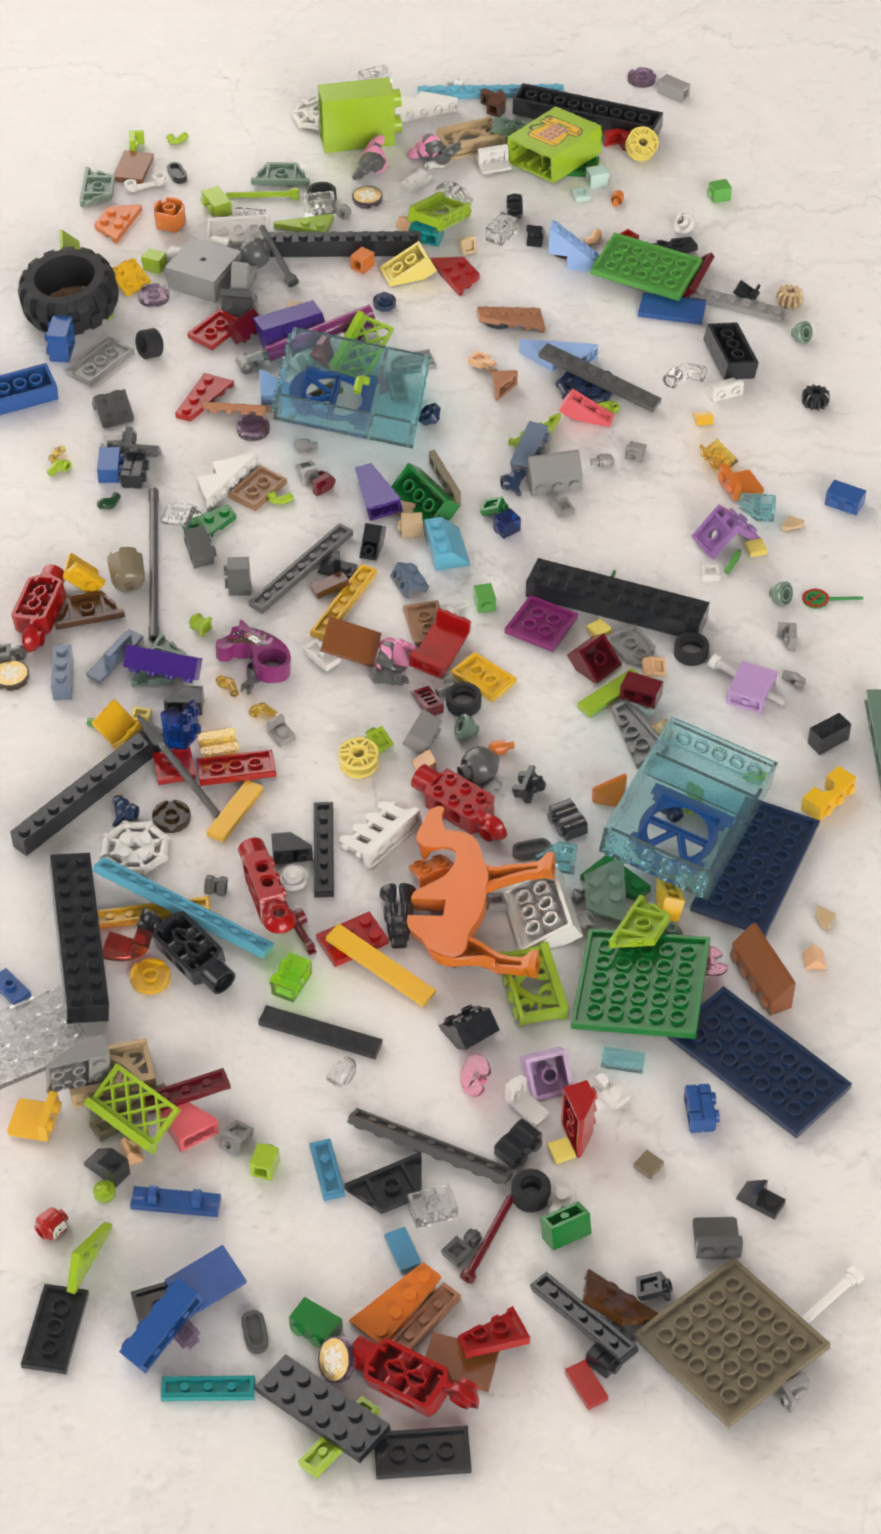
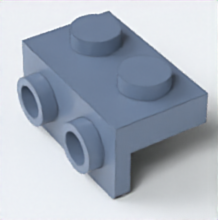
(408, 578)

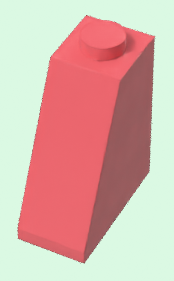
(190, 1126)

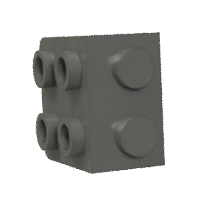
(113, 408)
(129, 437)
(716, 1237)

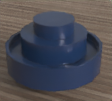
(384, 302)
(429, 414)

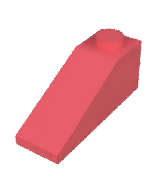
(585, 410)

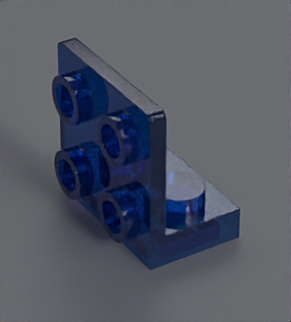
(181, 726)

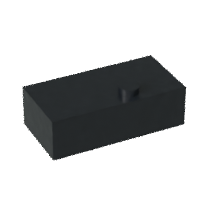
(730, 351)

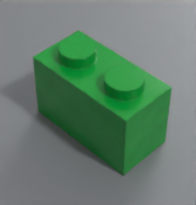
(565, 1225)
(314, 1322)

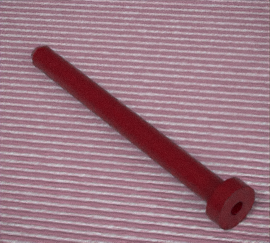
(468, 1275)

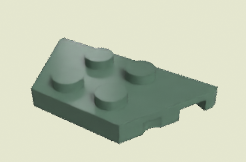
(506, 126)
(281, 174)
(96, 187)
(142, 679)
(606, 891)

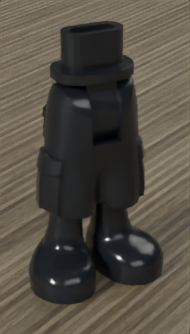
(396, 914)

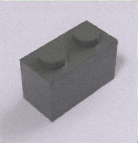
(199, 546)
(238, 576)

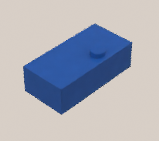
(27, 388)

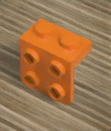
(738, 482)
(431, 869)

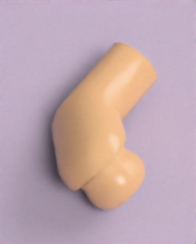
(595, 237)

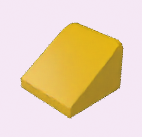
(703, 418)

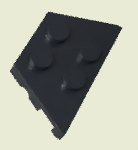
(389, 1185)

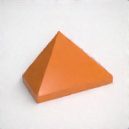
(610, 792)

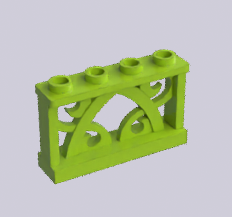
(424, 211)
(556, 1000)

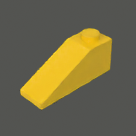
(669, 899)

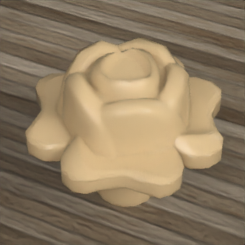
(659, 726)

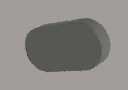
(528, 849)
(255, 1331)

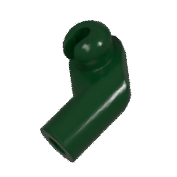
(109, 503)

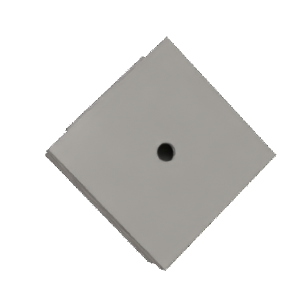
(201, 269)

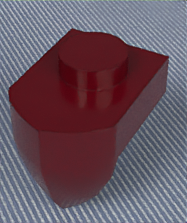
(322, 483)

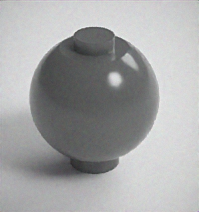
(255, 251)
(479, 765)

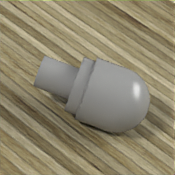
(304, 445)
(602, 460)

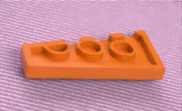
(396, 1305)

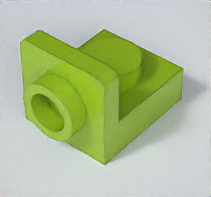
(136, 138)
(380, 738)

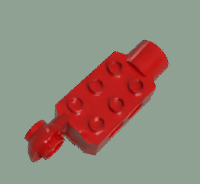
(39, 606)
(462, 800)
(265, 886)
(411, 1377)

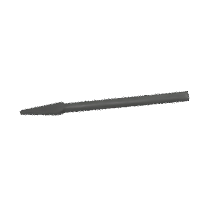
(157, 740)

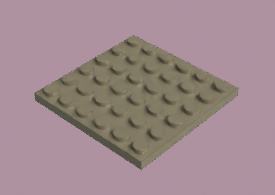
(731, 1342)

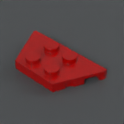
(456, 272)

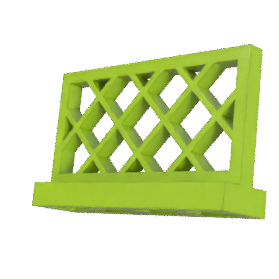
(358, 323)
(126, 1125)

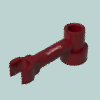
(307, 942)

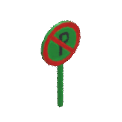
(818, 598)

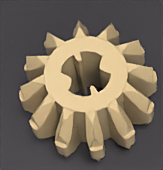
(790, 296)

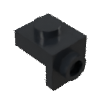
(745, 291)

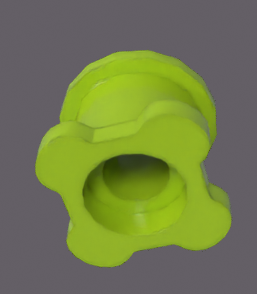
(200, 623)

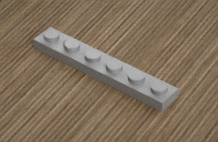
(740, 304)

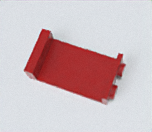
(441, 644)

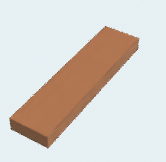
(427, 1317)

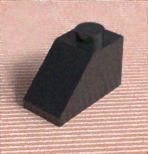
(109, 1165)

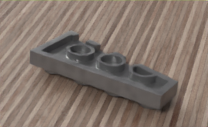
(635, 731)

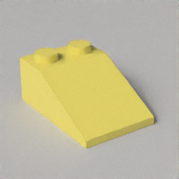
(408, 266)

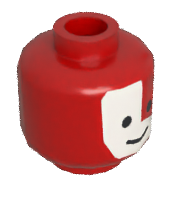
(51, 1223)

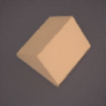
(814, 958)
(131, 1151)

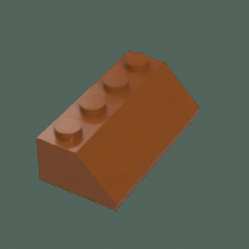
(763, 970)

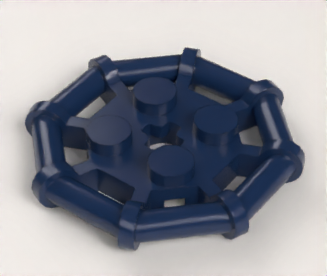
(580, 385)

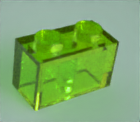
(290, 977)

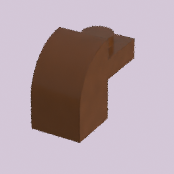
(494, 101)

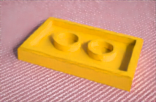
(485, 675)

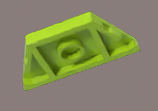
(640, 926)

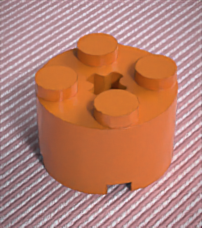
(169, 214)

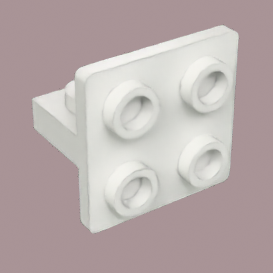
(493, 159)

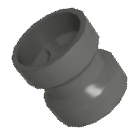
(215, 885)

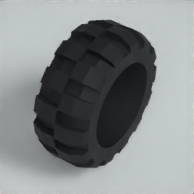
(63, 270)

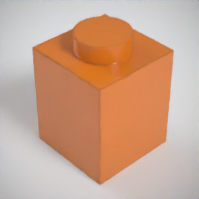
(362, 260)

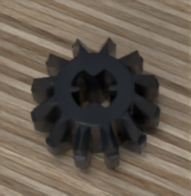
(515, 205)
(815, 397)

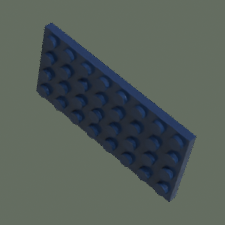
(760, 869)
(763, 1063)

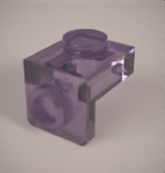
(188, 1336)

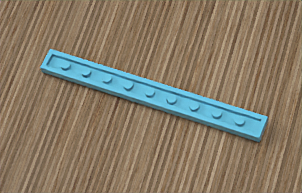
(474, 91)
(175, 903)

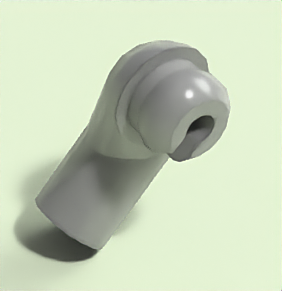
(793, 676)
(449, 681)
(492, 785)

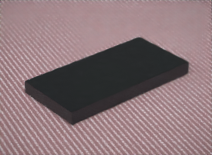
(54, 1329)
(423, 1453)

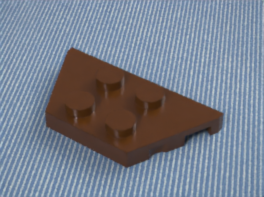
(87, 609)
(614, 1302)

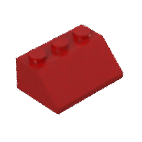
(578, 1114)

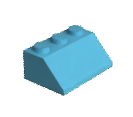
(445, 544)

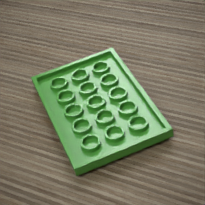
(646, 266)

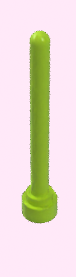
(292, 194)

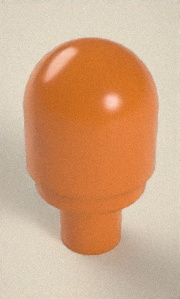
(617, 198)
(500, 746)

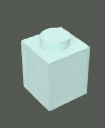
(597, 176)

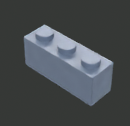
(530, 444)
(62, 672)

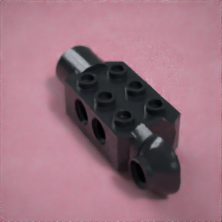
(189, 949)

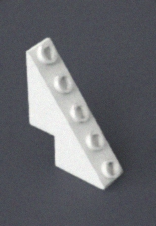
(426, 105)
(225, 477)

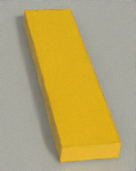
(234, 811)

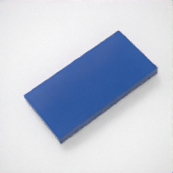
(665, 308)

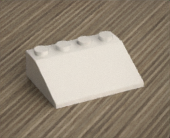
(542, 912)

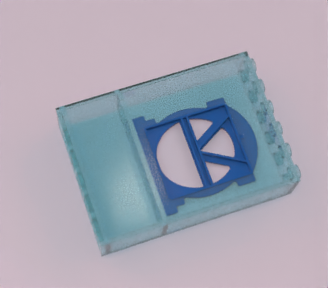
(388, 404)
(693, 773)

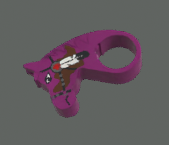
(260, 648)

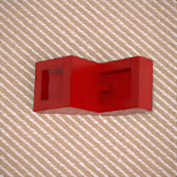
(615, 137)

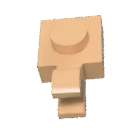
(482, 360)

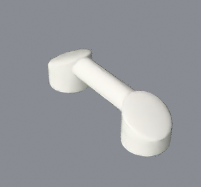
(159, 179)

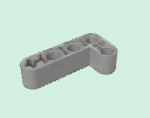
(243, 275)

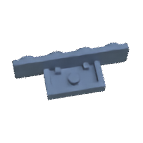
(113, 656)

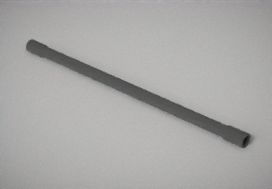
(153, 629)

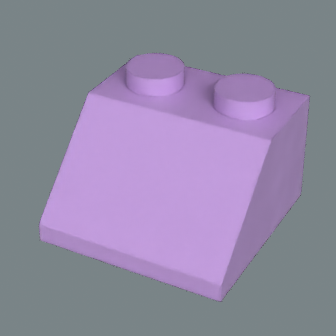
(546, 1072)

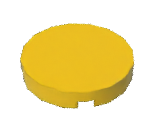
(150, 976)

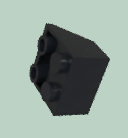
(469, 1026)

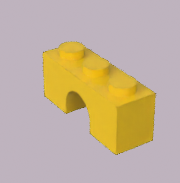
(820, 803)

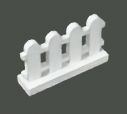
(391, 833)

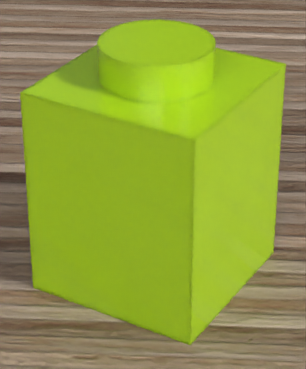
(154, 261)
(264, 1161)

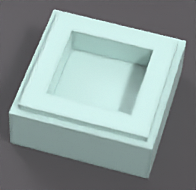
(581, 194)

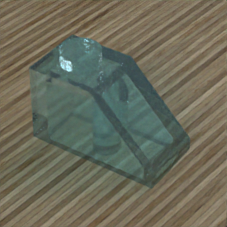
(759, 506)
(565, 856)

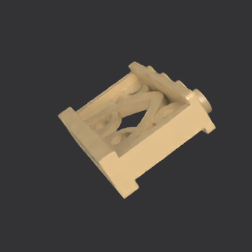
(478, 127)
(120, 1054)

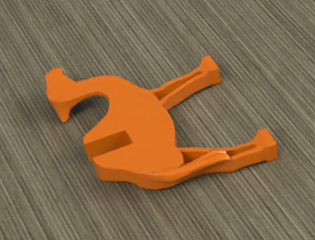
(464, 901)

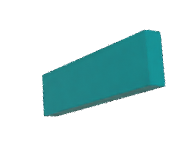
(208, 1388)

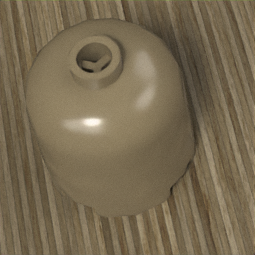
(126, 569)

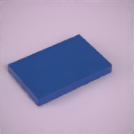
(211, 1276)

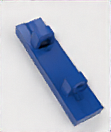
(175, 1201)

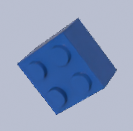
(60, 338)

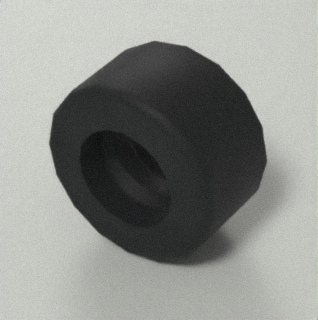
(149, 343)
(535, 1179)

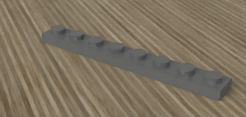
(600, 377)
(300, 568)
(434, 1147)

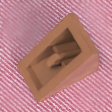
(503, 382)

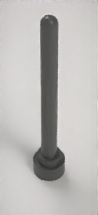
(290, 278)

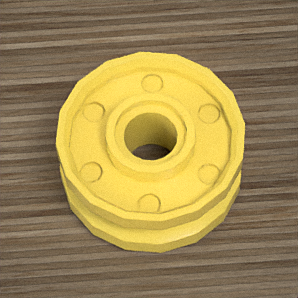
(645, 136)
(358, 757)

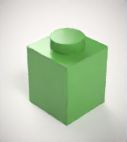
(719, 191)
(484, 598)

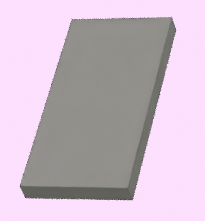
(100, 362)

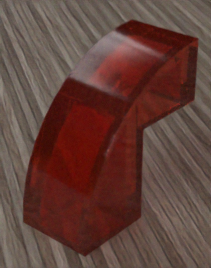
(124, 948)

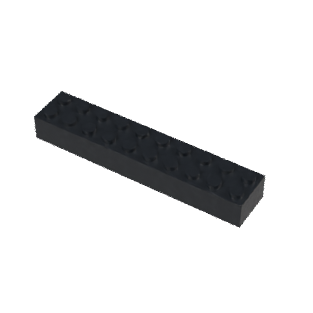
(535, 101)
(616, 598)
(78, 938)

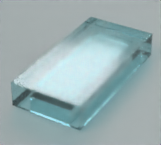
(623, 1060)

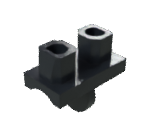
(530, 784)

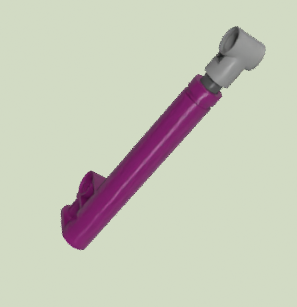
(335, 326)

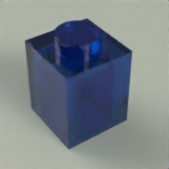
(506, 523)

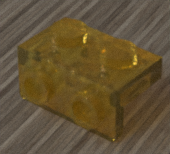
(717, 455)
(217, 741)

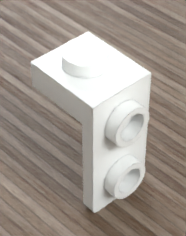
(523, 1102)

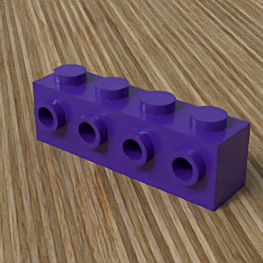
(162, 662)

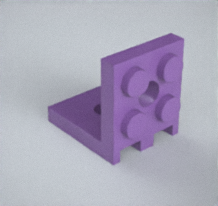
(726, 524)

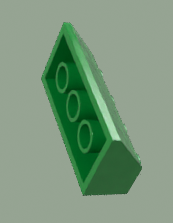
(419, 488)

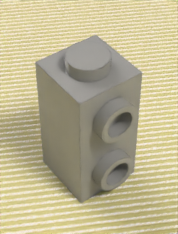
(673, 88)

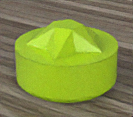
(104, 1191)

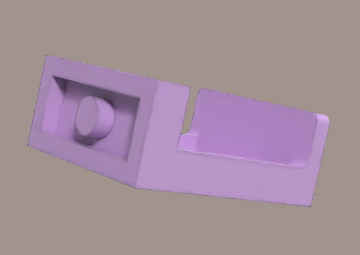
(751, 687)

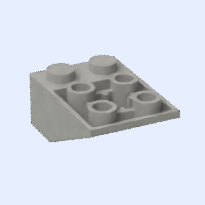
(79, 1065)

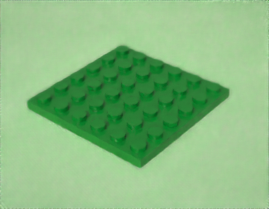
(642, 987)

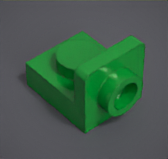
(493, 506)

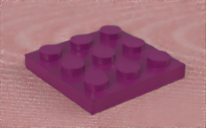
(541, 623)

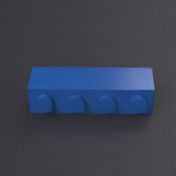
(161, 1325)

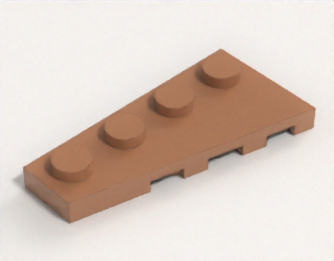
(512, 317)
(244, 409)

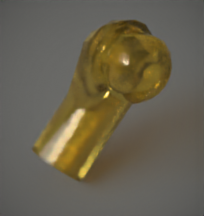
(56, 452)
(227, 683)
(262, 708)

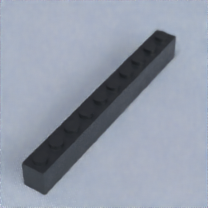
(342, 243)
(83, 792)

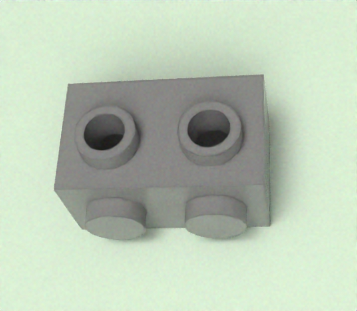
(422, 731)

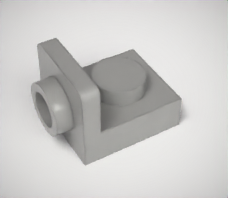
(114, 441)
(635, 451)
(308, 471)
(789, 633)
(280, 731)
(234, 1136)
(793, 1388)

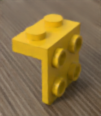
(130, 277)
(82, 574)
(116, 724)
(35, 1118)

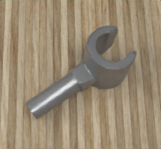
(578, 896)

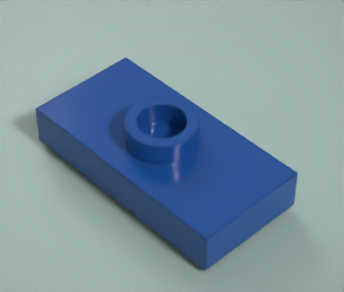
(12, 988)

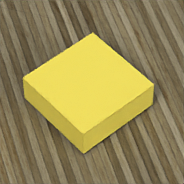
(755, 547)
(599, 627)
(141, 711)
(561, 1150)

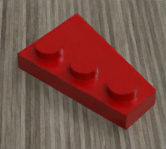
(497, 1335)

